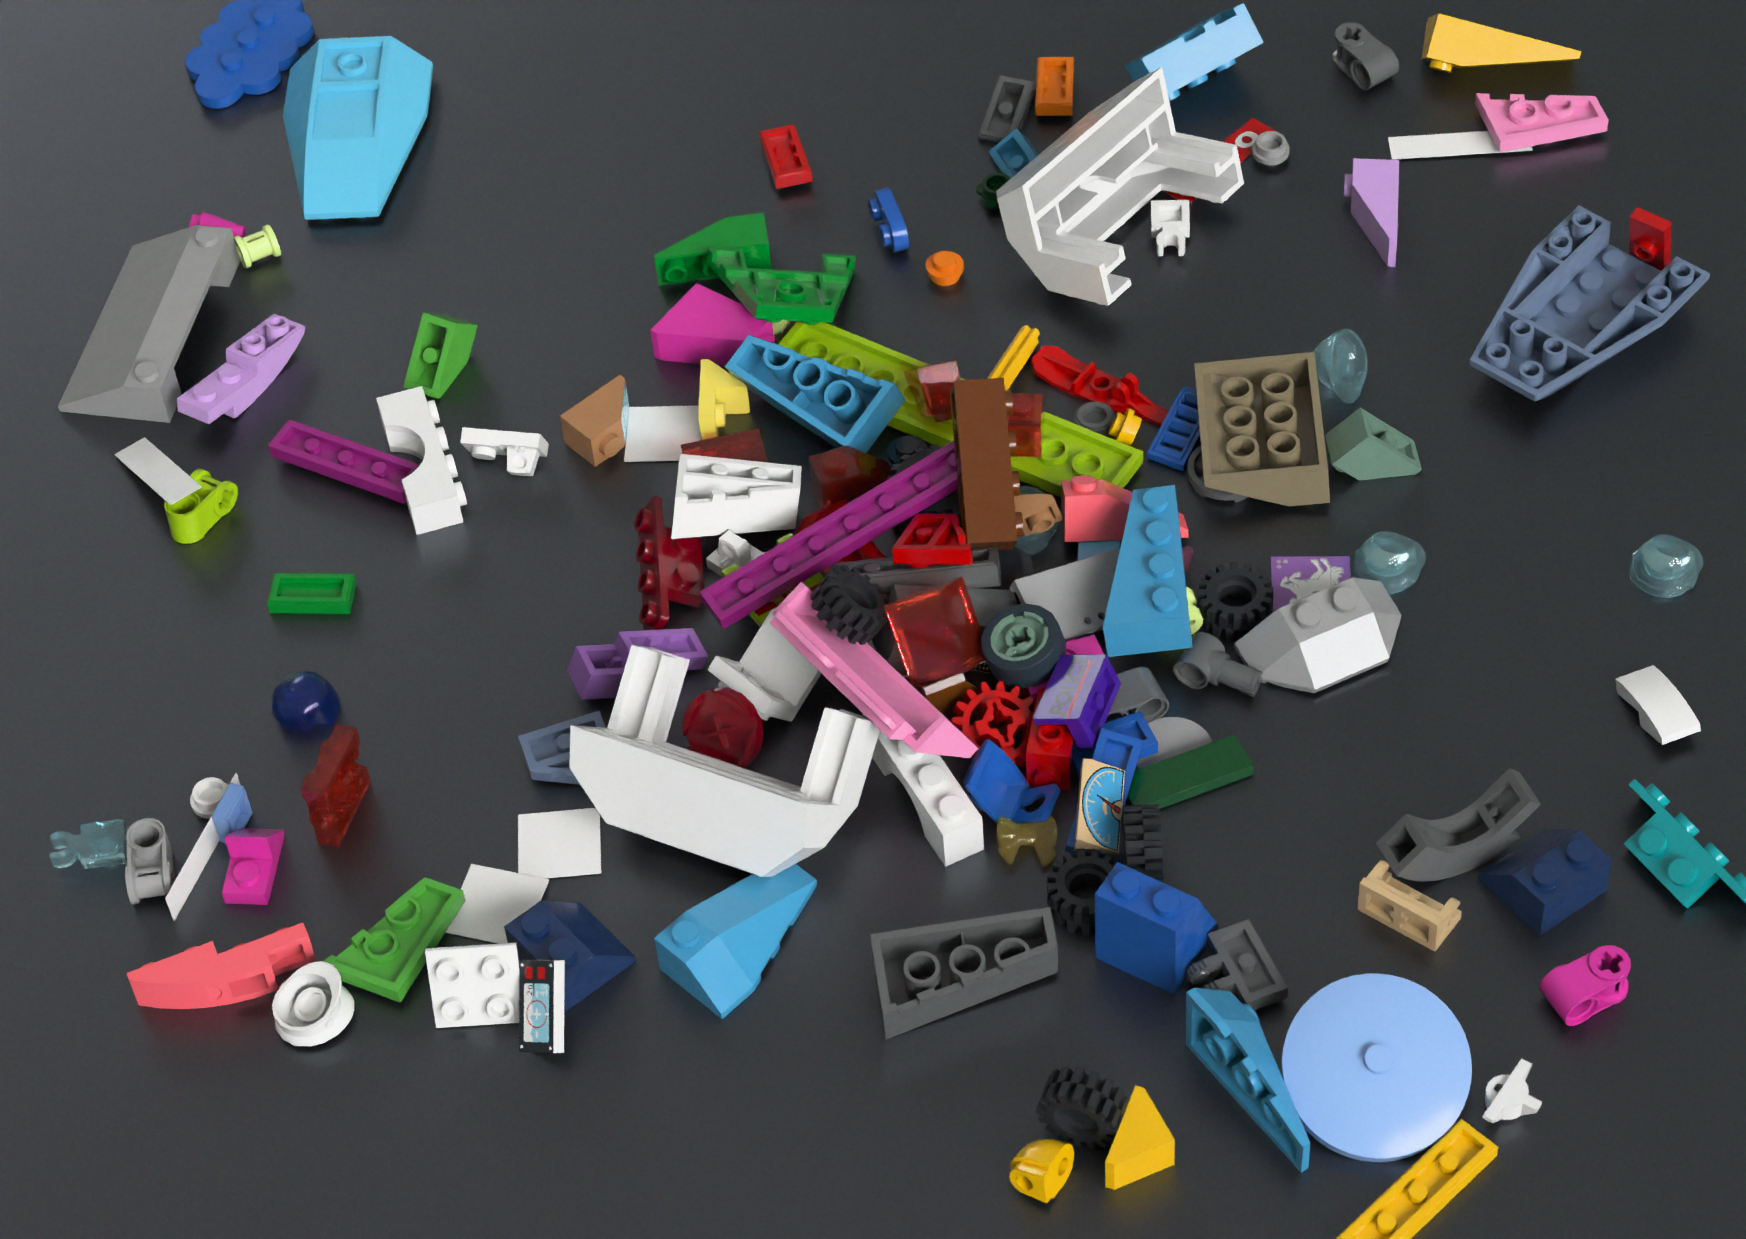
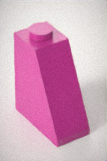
(706, 328)

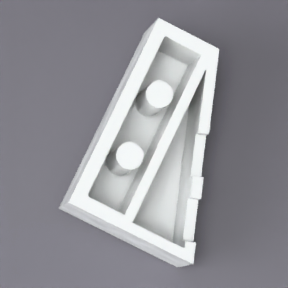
(734, 496)

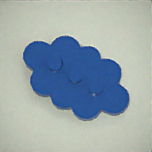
(247, 49)

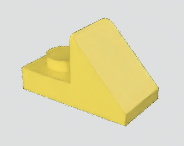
(719, 395)

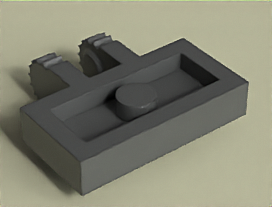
(1245, 964)

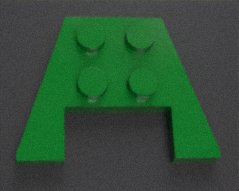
(785, 293)

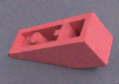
(1096, 510)

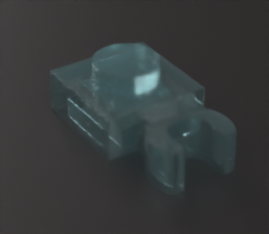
(96, 846)

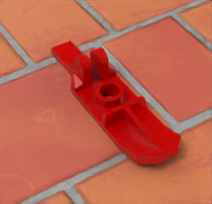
(1083, 381)

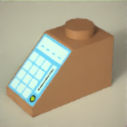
(598, 423)

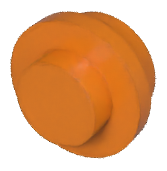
(944, 267)

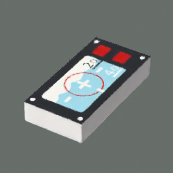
(541, 1006)

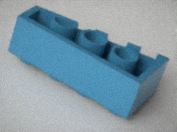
(824, 398)
(1149, 588)

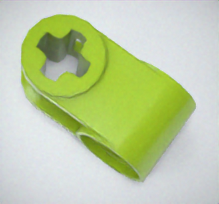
(200, 510)

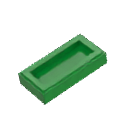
(311, 593)

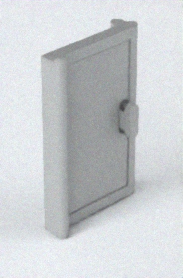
(1072, 593)

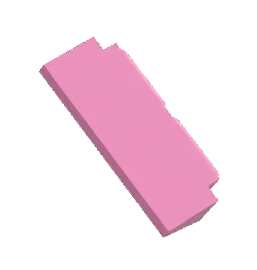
(868, 681)

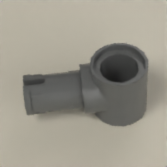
(1211, 664)

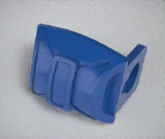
(1002, 789)

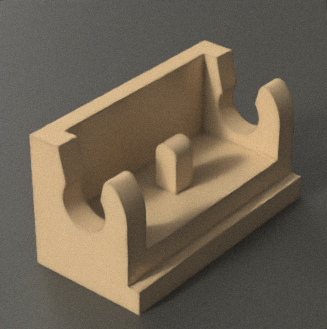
(1406, 908)

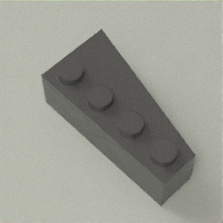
(958, 964)

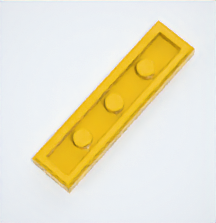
(1425, 1186)

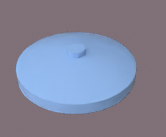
(1376, 1067)

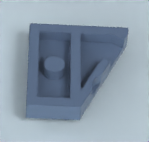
(548, 749)

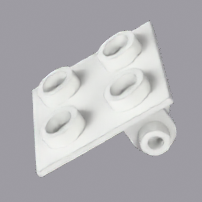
(474, 984)

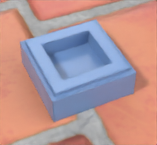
(232, 811)

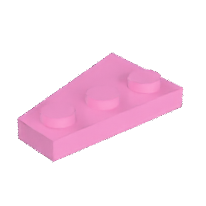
(1529, 123)

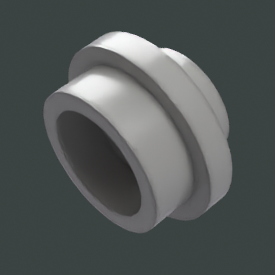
(1270, 148)

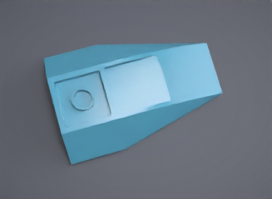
(353, 122)

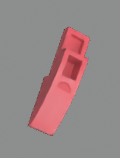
(211, 979)

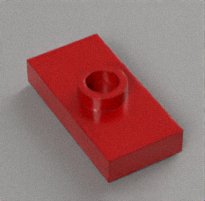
(785, 156)
(1650, 238)

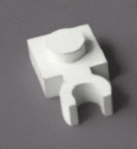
(1170, 224)

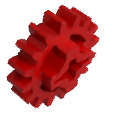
(994, 708)

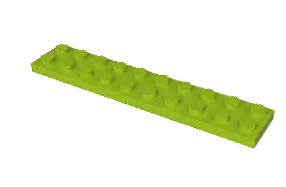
(1066, 447)

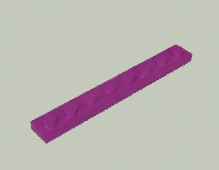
(832, 537)

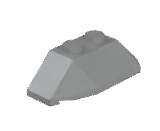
(1324, 636)

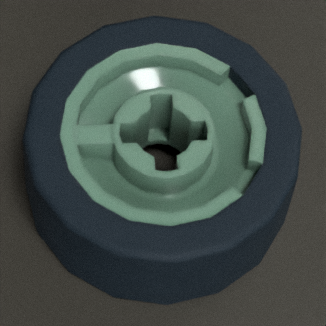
(1023, 645)

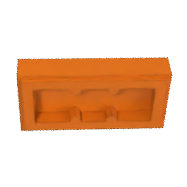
(1054, 86)

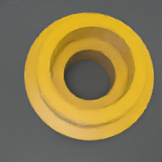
(1125, 427)

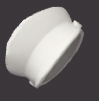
(312, 1005)

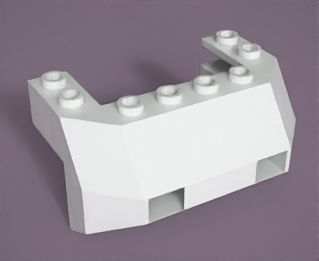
(1098, 179)
(707, 802)

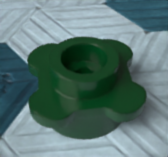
(989, 187)

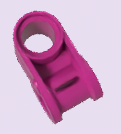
(1587, 985)

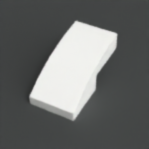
(1659, 703)

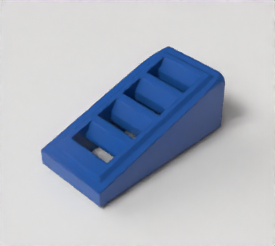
(1186, 408)

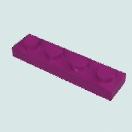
(342, 459)

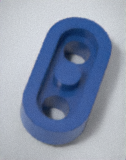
(892, 225)

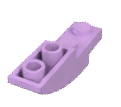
(249, 370)

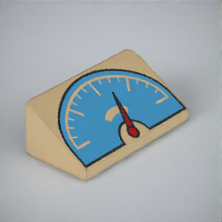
(1099, 807)

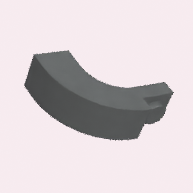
(1463, 841)

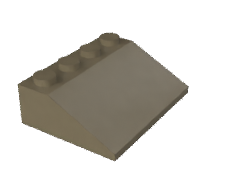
(1263, 428)

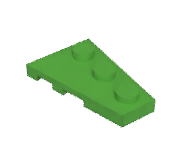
(393, 950)

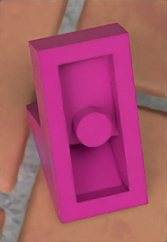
(251, 865)

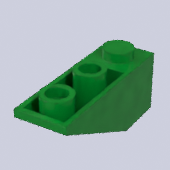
(688, 258)

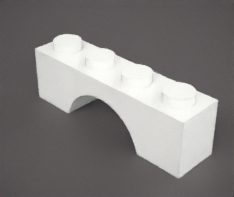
(429, 490)
(943, 807)

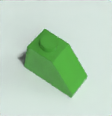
(439, 353)

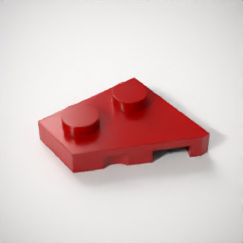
(932, 541)

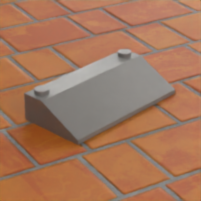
(146, 323)

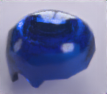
(305, 701)

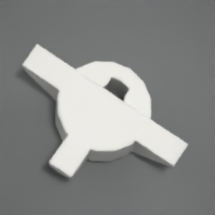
(1509, 1096)

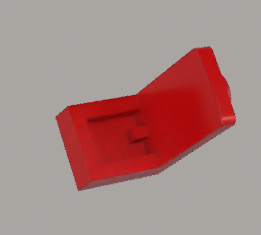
(1049, 754)

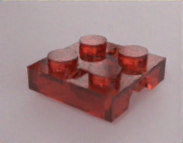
(335, 786)

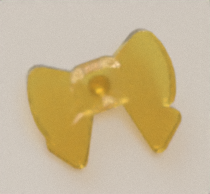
(1040, 834)

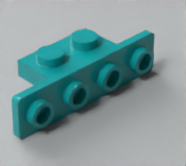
(1674, 855)

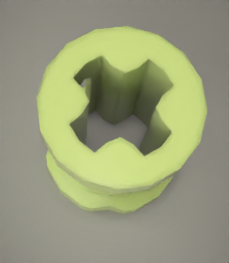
(257, 246)

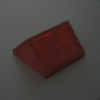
(936, 632)

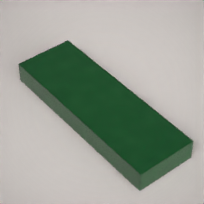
(1190, 773)

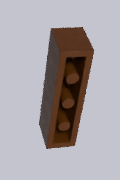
(984, 463)

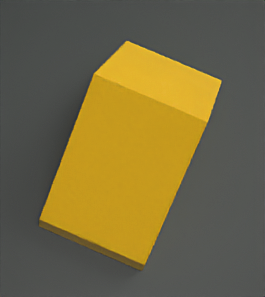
(1140, 1145)

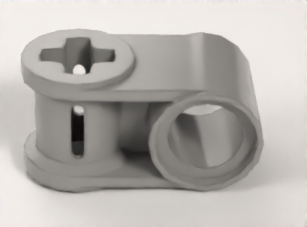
(149, 860)

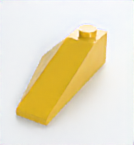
(1465, 44)

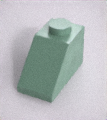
(1371, 448)

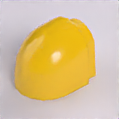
(1042, 1168)

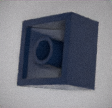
(1549, 877)
(572, 935)

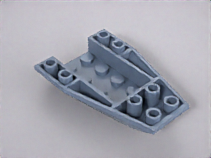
(1578, 307)

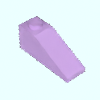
(1375, 203)

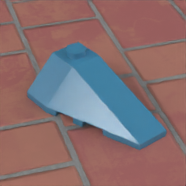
(730, 937)
(1235, 1050)

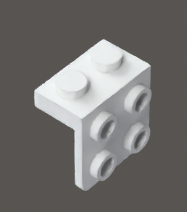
(769, 674)

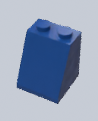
(1149, 927)

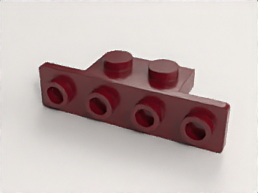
(667, 567)

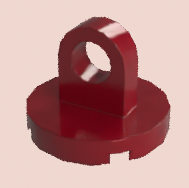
(724, 726)

